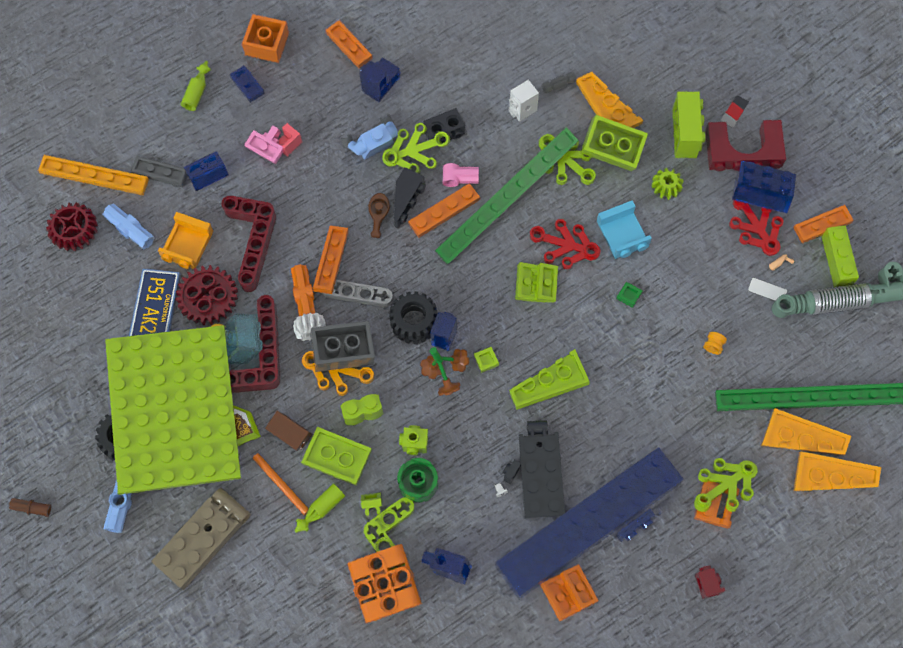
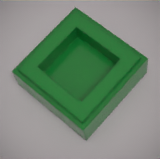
(629, 294)

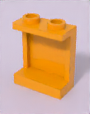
(186, 241)

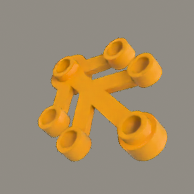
(335, 376)

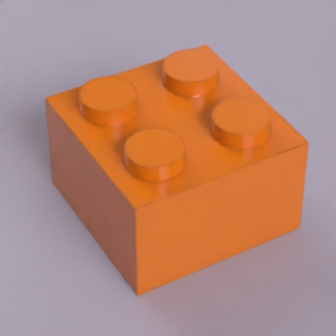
(265, 38)

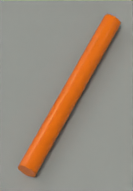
(281, 484)

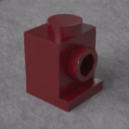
(709, 582)

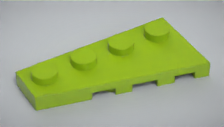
(557, 379)

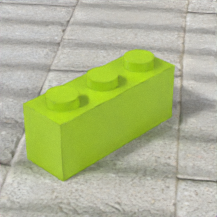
(840, 256)

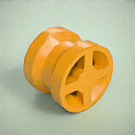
(715, 343)

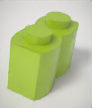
(366, 408)

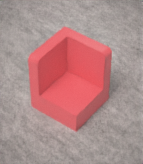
(290, 139)

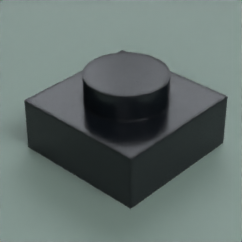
(511, 471)

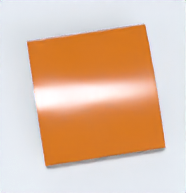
(569, 592)

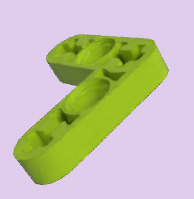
(383, 528)

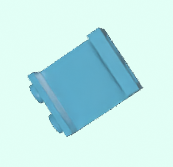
(623, 230)

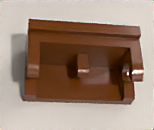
(288, 431)

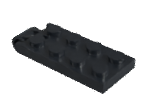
(541, 472)

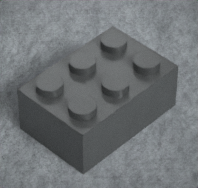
(342, 346)

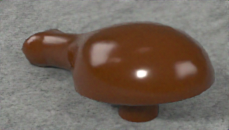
(378, 209)

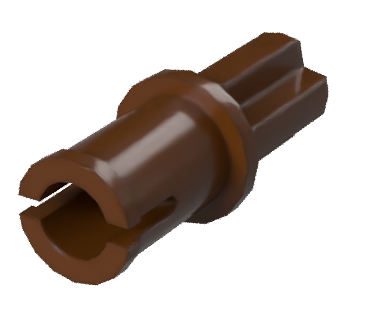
(30, 507)

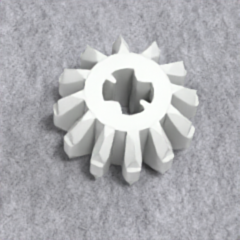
(304, 323)

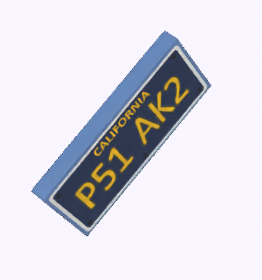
(155, 302)

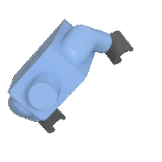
(373, 140)

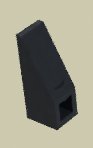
(407, 189)

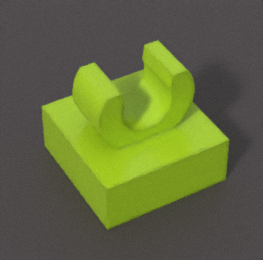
(371, 501)

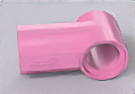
(455, 175)

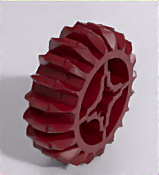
(72, 236)

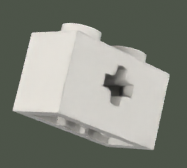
(523, 100)

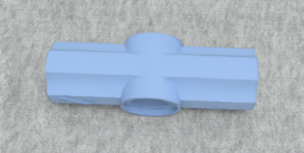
(128, 226)
(117, 514)

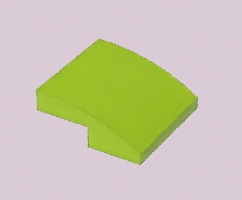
(536, 282)

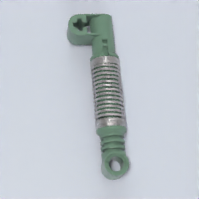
(842, 299)

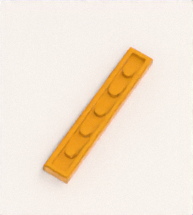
(93, 175)

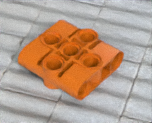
(365, 568)

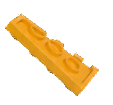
(605, 102)
(797, 433)
(830, 473)

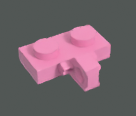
(266, 144)

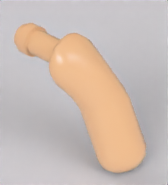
(778, 262)

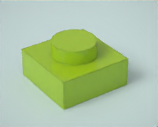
(486, 359)

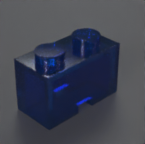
(444, 330)

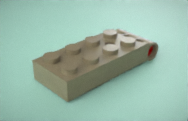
(194, 546)

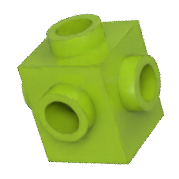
(414, 440)

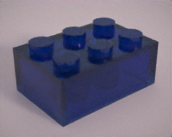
(764, 186)

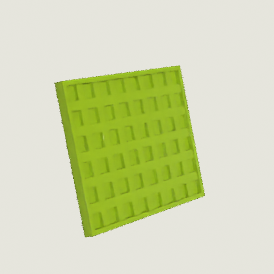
(172, 410)

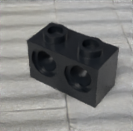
(442, 124)

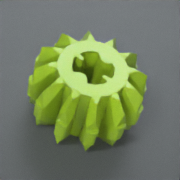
(660, 186)

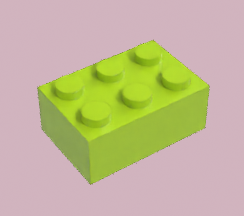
(688, 124)
(614, 143)

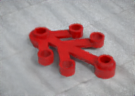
(758, 227)
(567, 244)

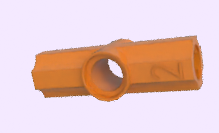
(302, 290)

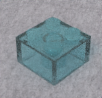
(242, 338)

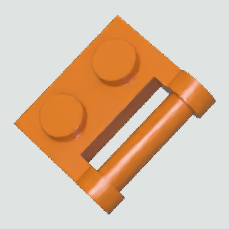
(710, 515)

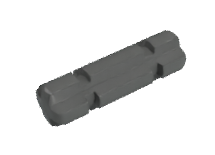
(558, 82)

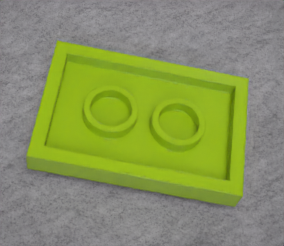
(336, 456)

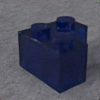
(378, 78)

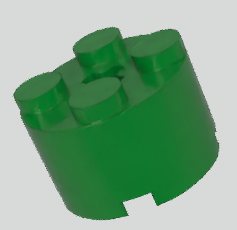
(410, 472)

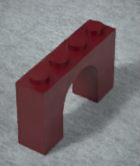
(724, 156)

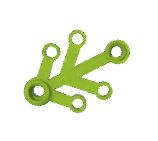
(413, 149)
(567, 159)
(727, 482)

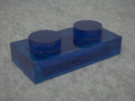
(247, 83)
(629, 531)

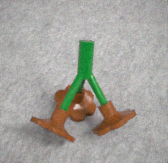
(433, 367)

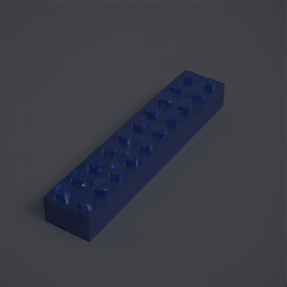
(588, 523)

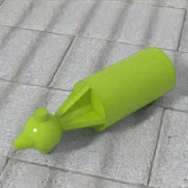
(195, 88)
(320, 507)

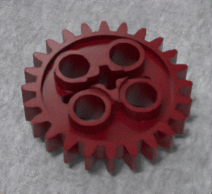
(196, 283)

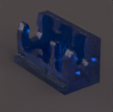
(206, 171)

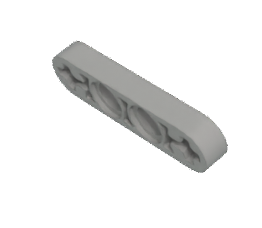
(357, 289)

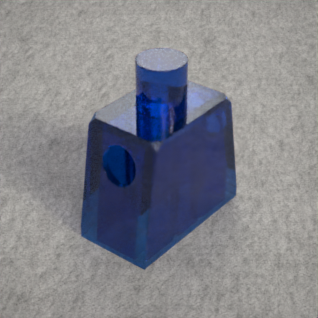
(455, 566)

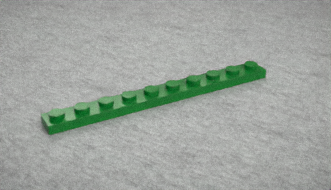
(506, 196)
(809, 397)

